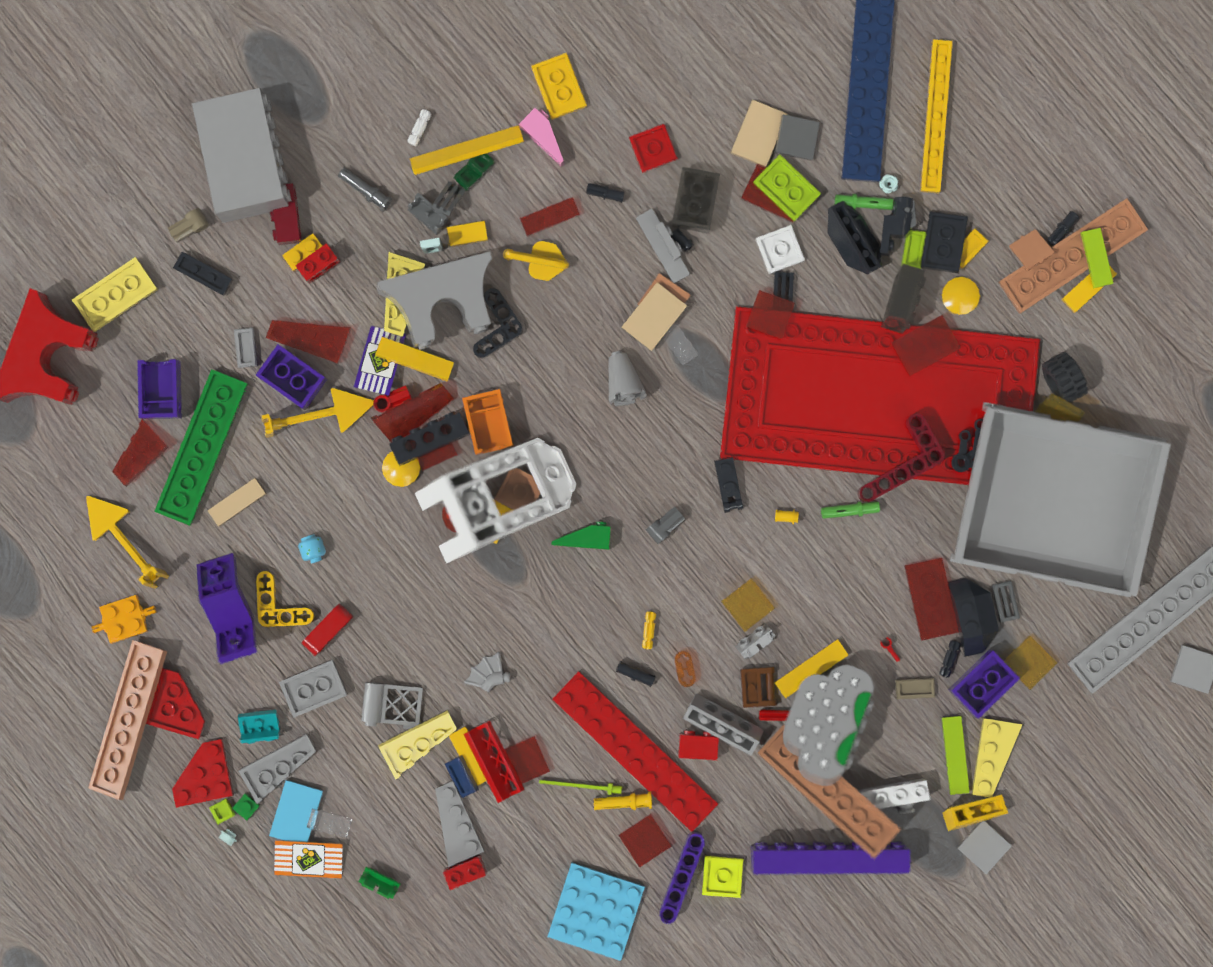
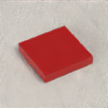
(653, 148)

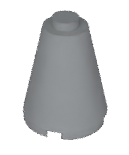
(623, 380)

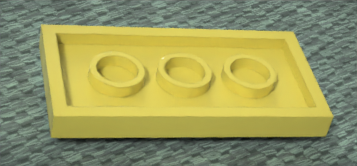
(114, 294)

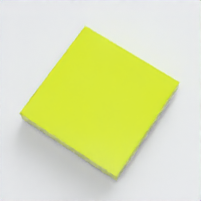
(722, 876)

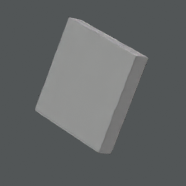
(1193, 669)
(984, 846)

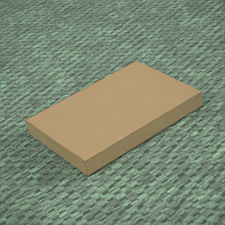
(758, 133)
(654, 316)

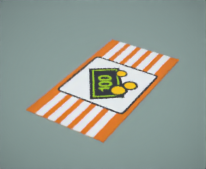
(308, 859)

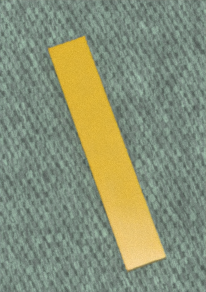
(466, 150)

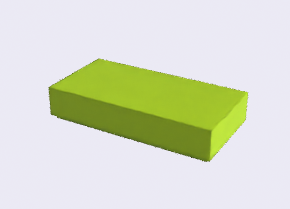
(914, 249)

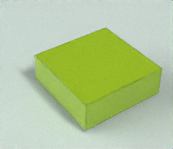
(222, 811)

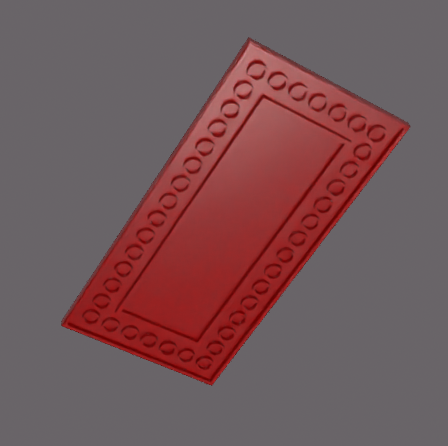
(842, 396)

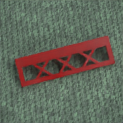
(491, 763)

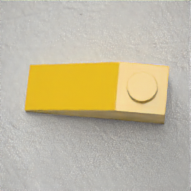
(974, 812)

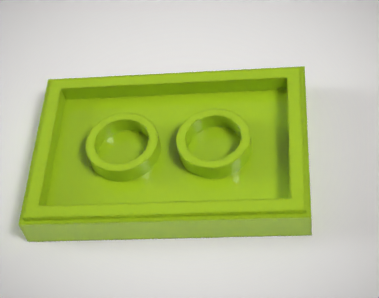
(787, 188)

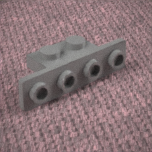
(663, 245)

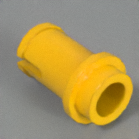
(786, 516)

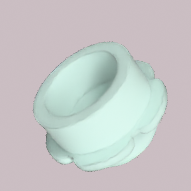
(889, 178)
(228, 837)

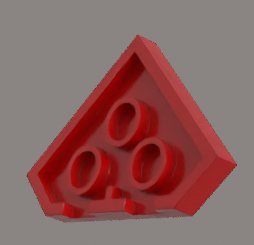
(175, 707)
(204, 777)

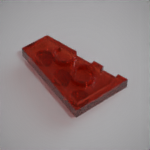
(141, 452)

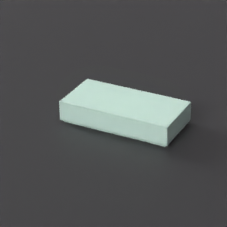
(431, 245)

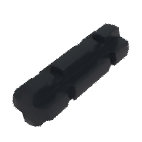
(949, 659)

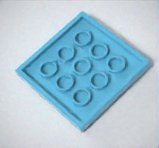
(596, 911)

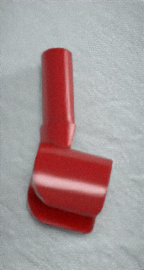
(890, 649)

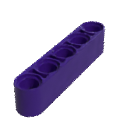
(681, 887)

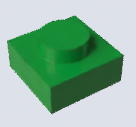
(246, 806)

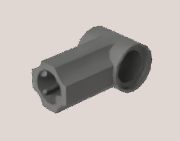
(661, 528)

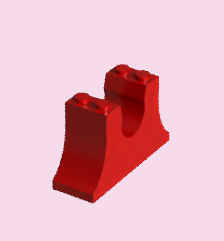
(28, 356)

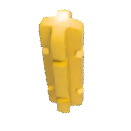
(649, 627)

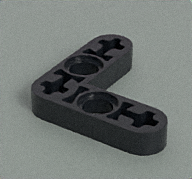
(503, 330)

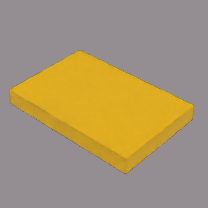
(558, 86)

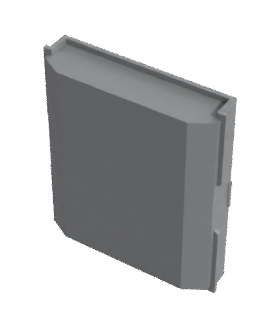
(1061, 500)

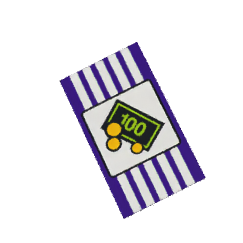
(375, 372)

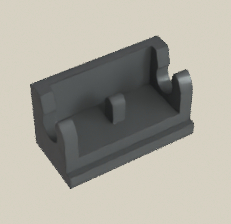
(423, 211)

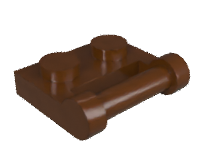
(752, 687)

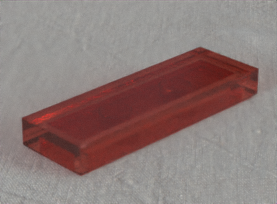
(550, 216)

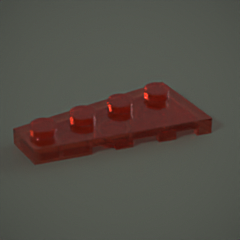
(315, 339)
(412, 412)

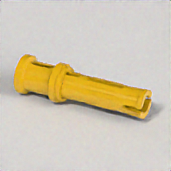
(633, 801)

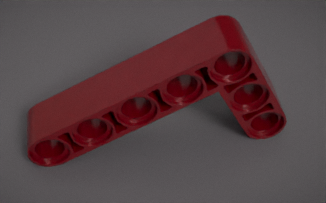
(907, 466)

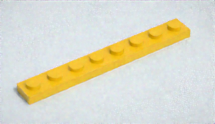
(936, 116)

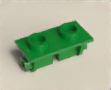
(372, 878)

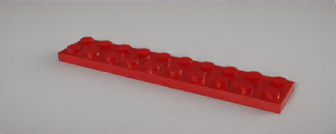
(635, 751)

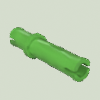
(865, 202)
(850, 510)

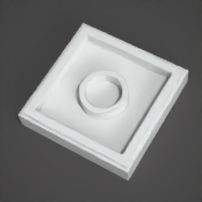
(780, 249)

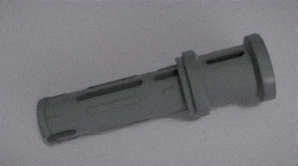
(371, 193)

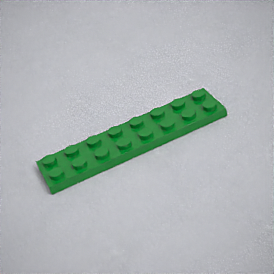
(201, 447)

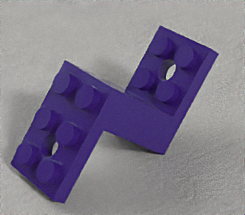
(226, 608)

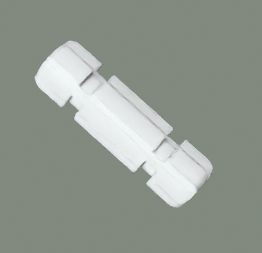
(419, 127)

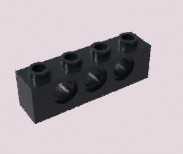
(440, 440)

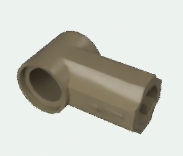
(192, 223)

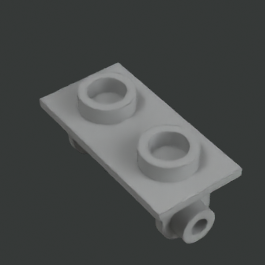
(762, 635)

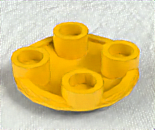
(960, 295)
(401, 475)

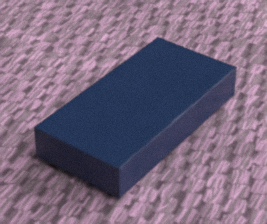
(461, 776)

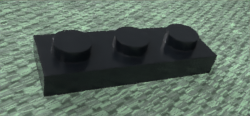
(203, 273)

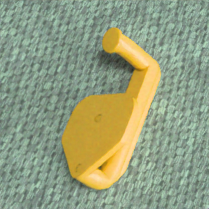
(544, 261)

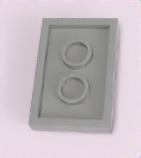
(313, 688)

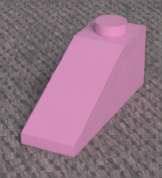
(539, 130)

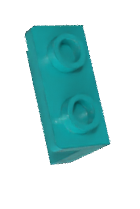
(259, 726)

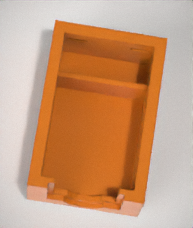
(488, 422)

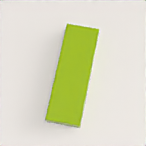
(1097, 258)

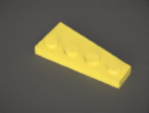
(398, 266)
(406, 748)
(993, 752)

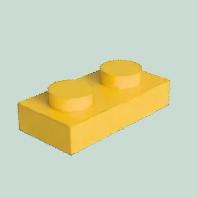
(301, 251)

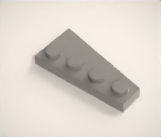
(273, 768)
(458, 830)

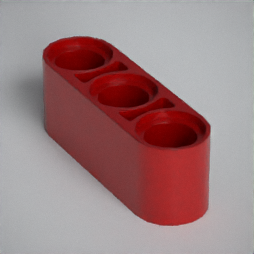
(327, 629)

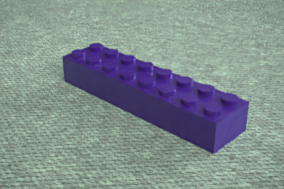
(827, 859)

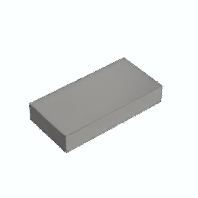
(245, 348)

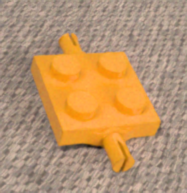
(123, 619)

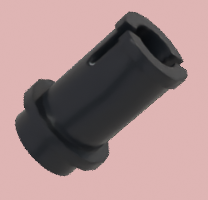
(683, 241)

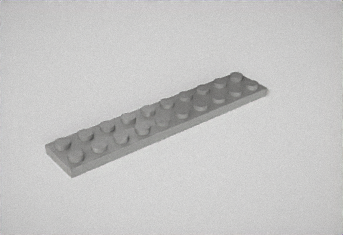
(1145, 623)

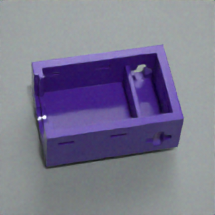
(159, 389)

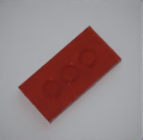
(931, 599)

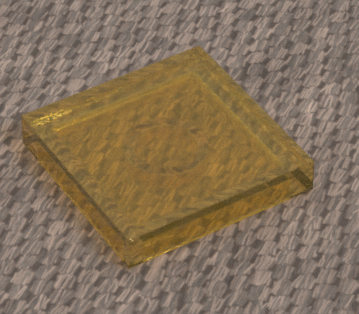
(1060, 409)
(747, 604)
(1030, 662)

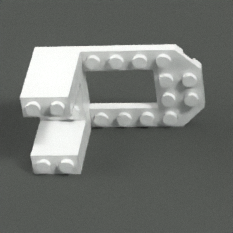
(474, 509)

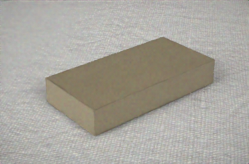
(915, 688)

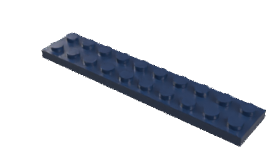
(867, 90)

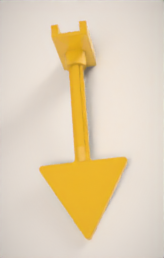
(346, 407)
(104, 517)

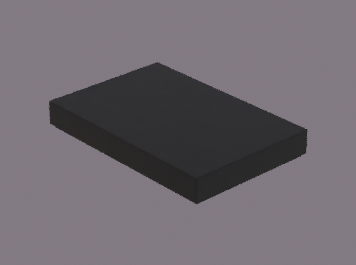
(944, 242)

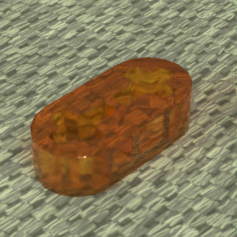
(689, 667)

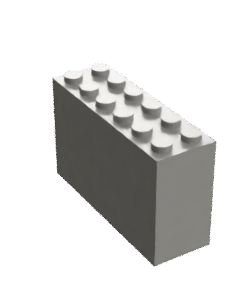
(241, 155)

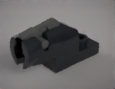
(898, 224)

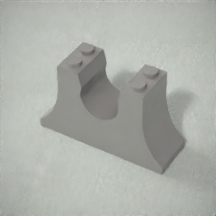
(451, 282)

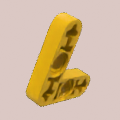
(271, 607)

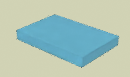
(294, 812)

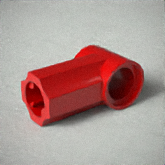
(394, 399)

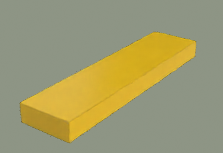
(414, 359)
(813, 666)

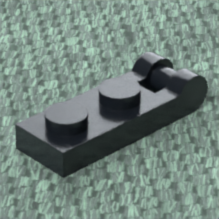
(728, 483)

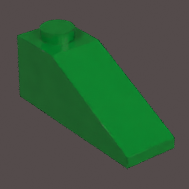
(593, 537)

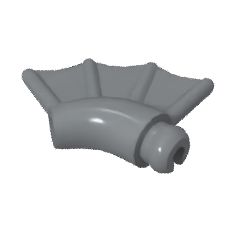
(488, 673)

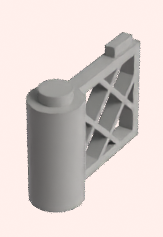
(375, 704)

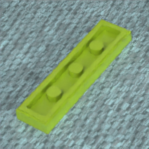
(955, 755)

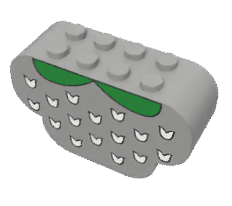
(827, 721)

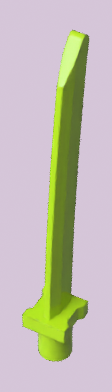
(610, 788)

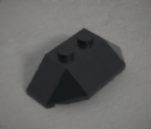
(853, 238)
(973, 615)

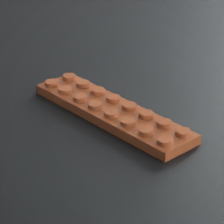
(1027, 287)
(127, 720)
(838, 801)

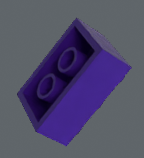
(291, 377)
(983, 684)

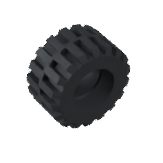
(1064, 377)

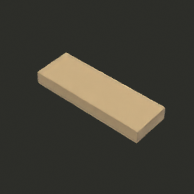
(237, 502)

